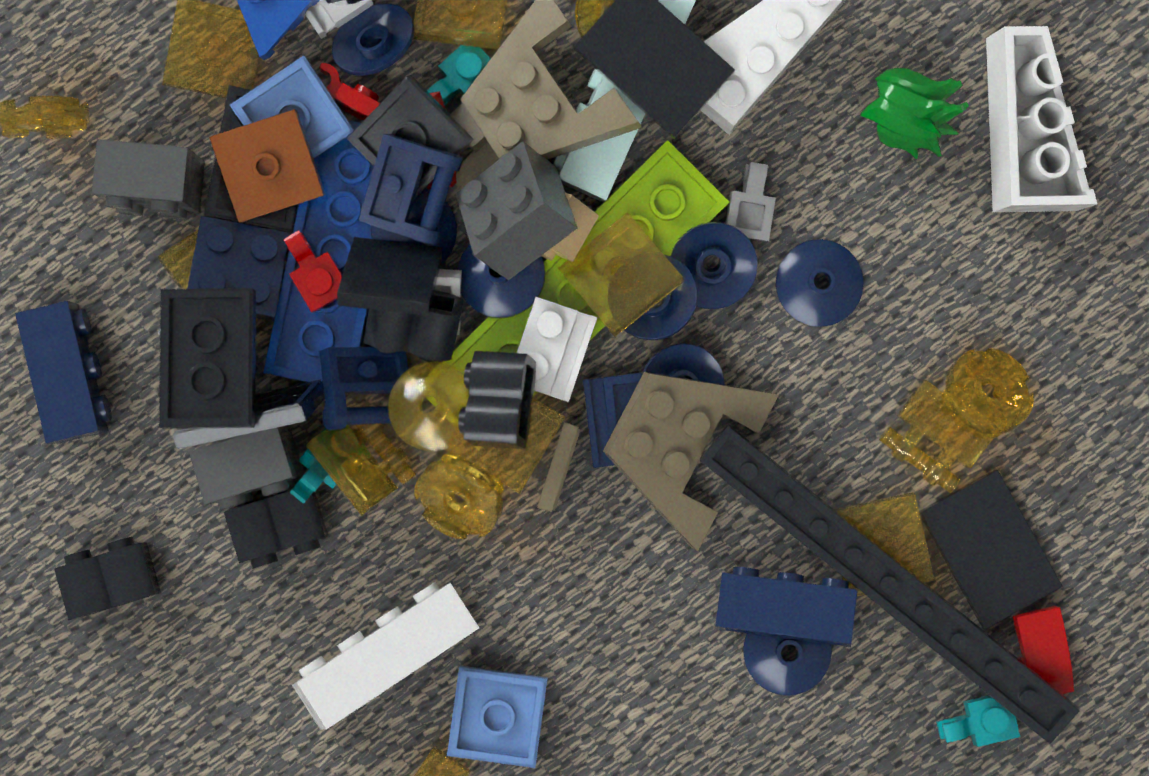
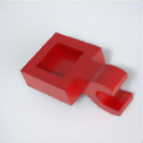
(355, 101)
(317, 276)

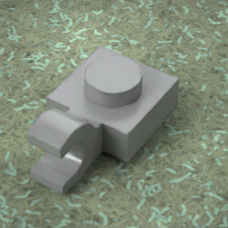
(750, 209)

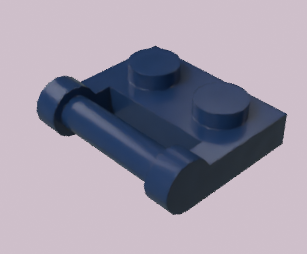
(396, 184)
(353, 373)

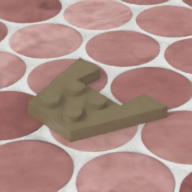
(521, 100)
(666, 435)

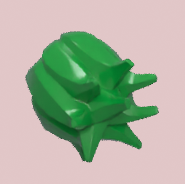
(913, 110)

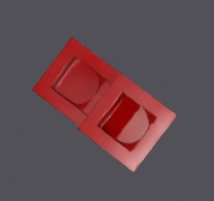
(1046, 646)

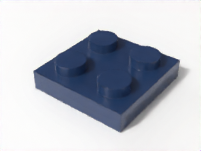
(240, 257)

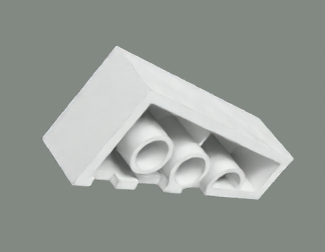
(760, 50)
(1031, 128)
(385, 656)

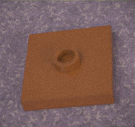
(267, 165)

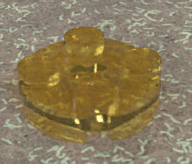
(44, 113)
(973, 406)
(457, 476)

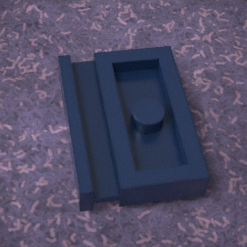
(604, 406)

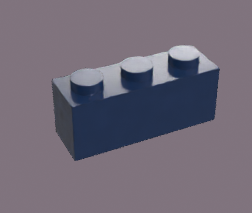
(63, 372)
(786, 607)

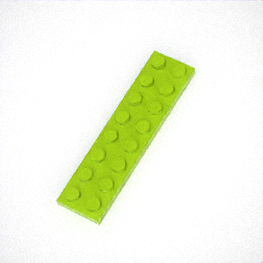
(663, 199)

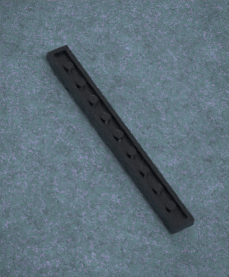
(889, 584)

